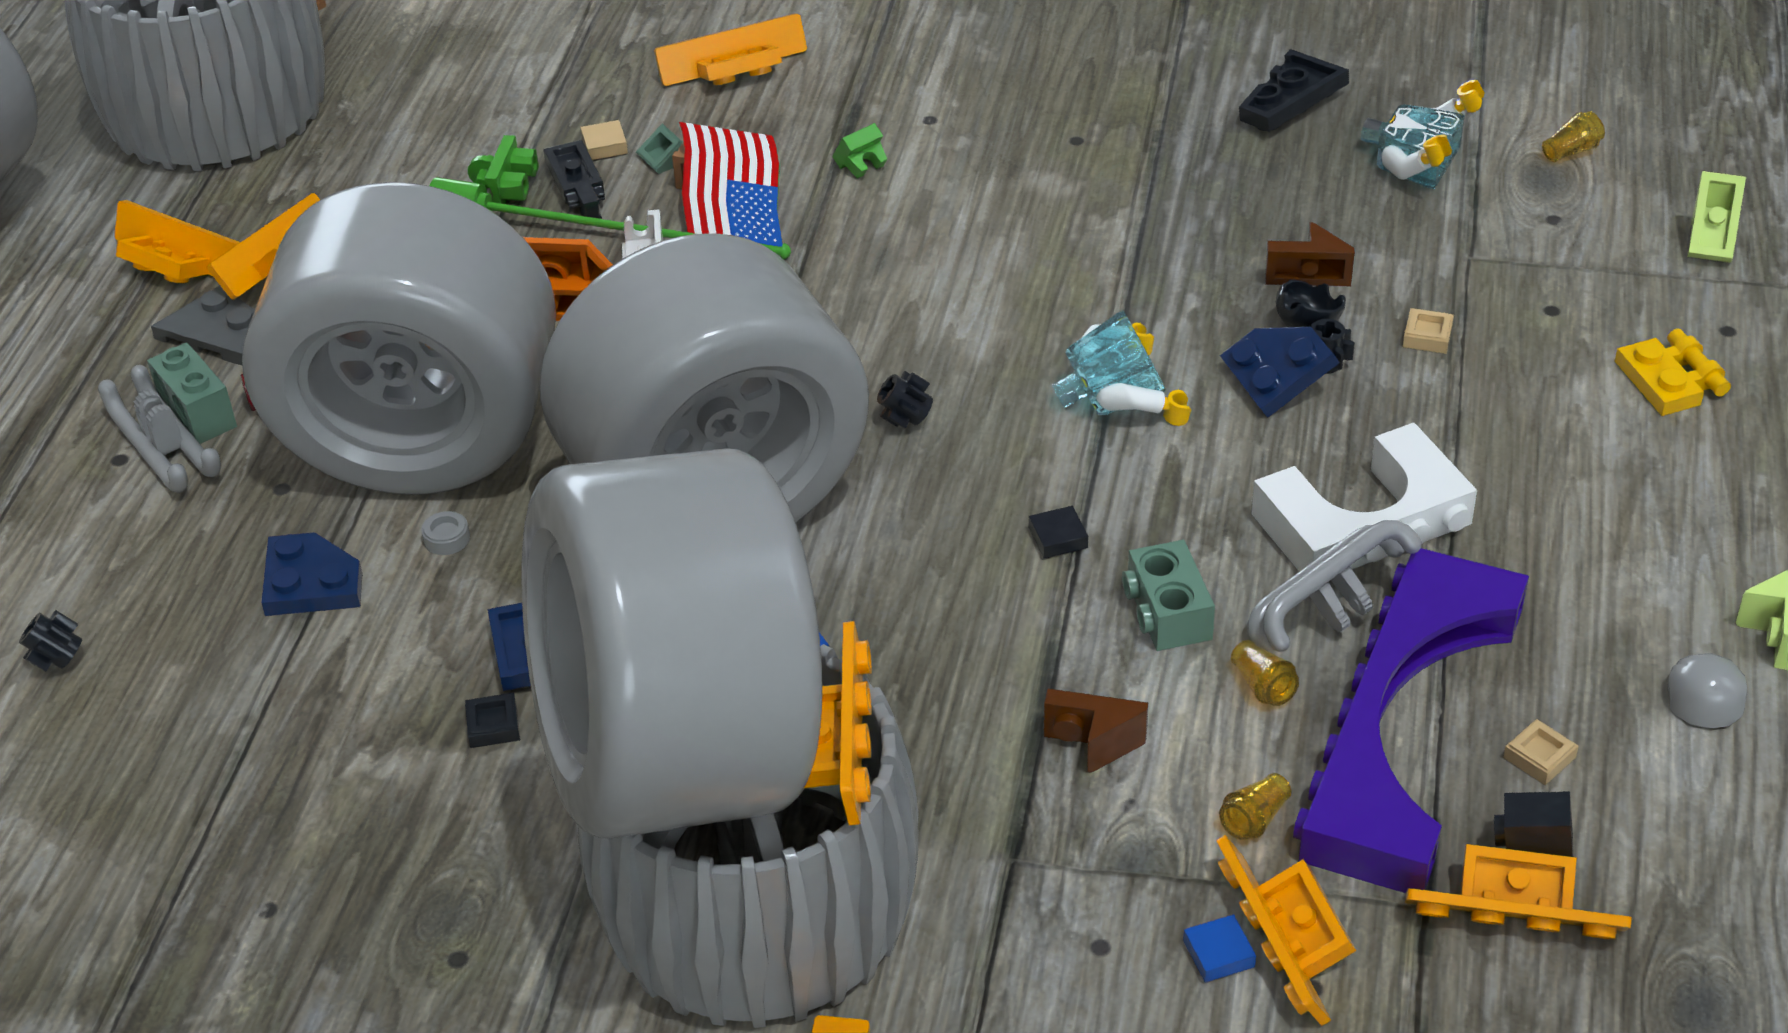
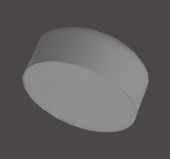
(445, 533)

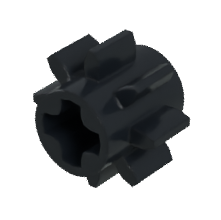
(1336, 339)
(904, 399)
(50, 640)

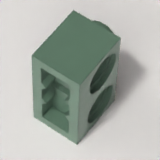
(192, 392)
(1169, 595)

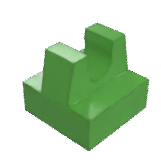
(859, 146)

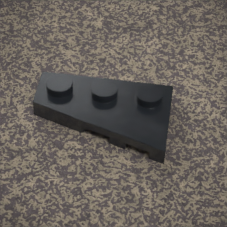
(1291, 90)

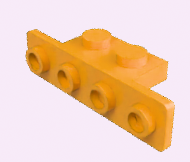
(731, 52)
(166, 243)
(253, 257)
(842, 735)
(1518, 886)
(1297, 921)

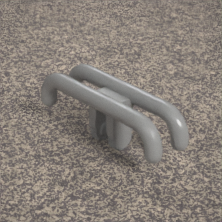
(157, 431)
(1267, 617)

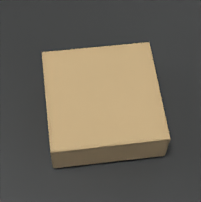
(604, 140)
(1428, 330)
(1540, 751)

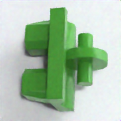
(506, 171)

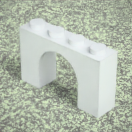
(1428, 488)

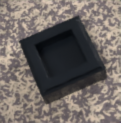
(1058, 532)
(492, 720)

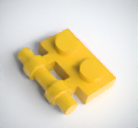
(1662, 378)

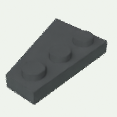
(209, 323)

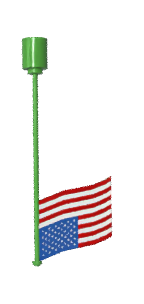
(725, 189)

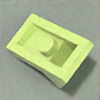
(1716, 216)
(1766, 609)

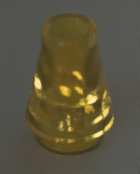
(1577, 135)
(1268, 675)
(1252, 808)

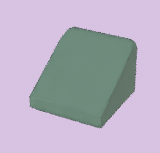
(659, 148)

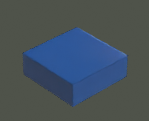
(1219, 948)

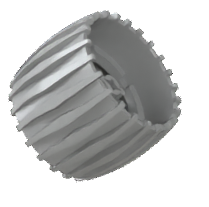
(199, 74)
(768, 923)

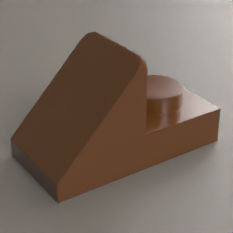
(1315, 261)
(1105, 723)

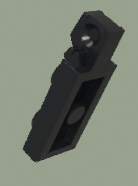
(576, 177)

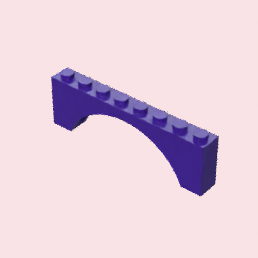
(1359, 811)

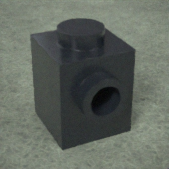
(1536, 823)

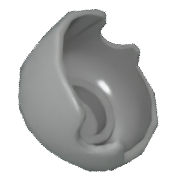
(1707, 690)

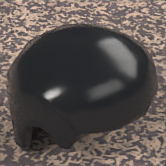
(1303, 304)

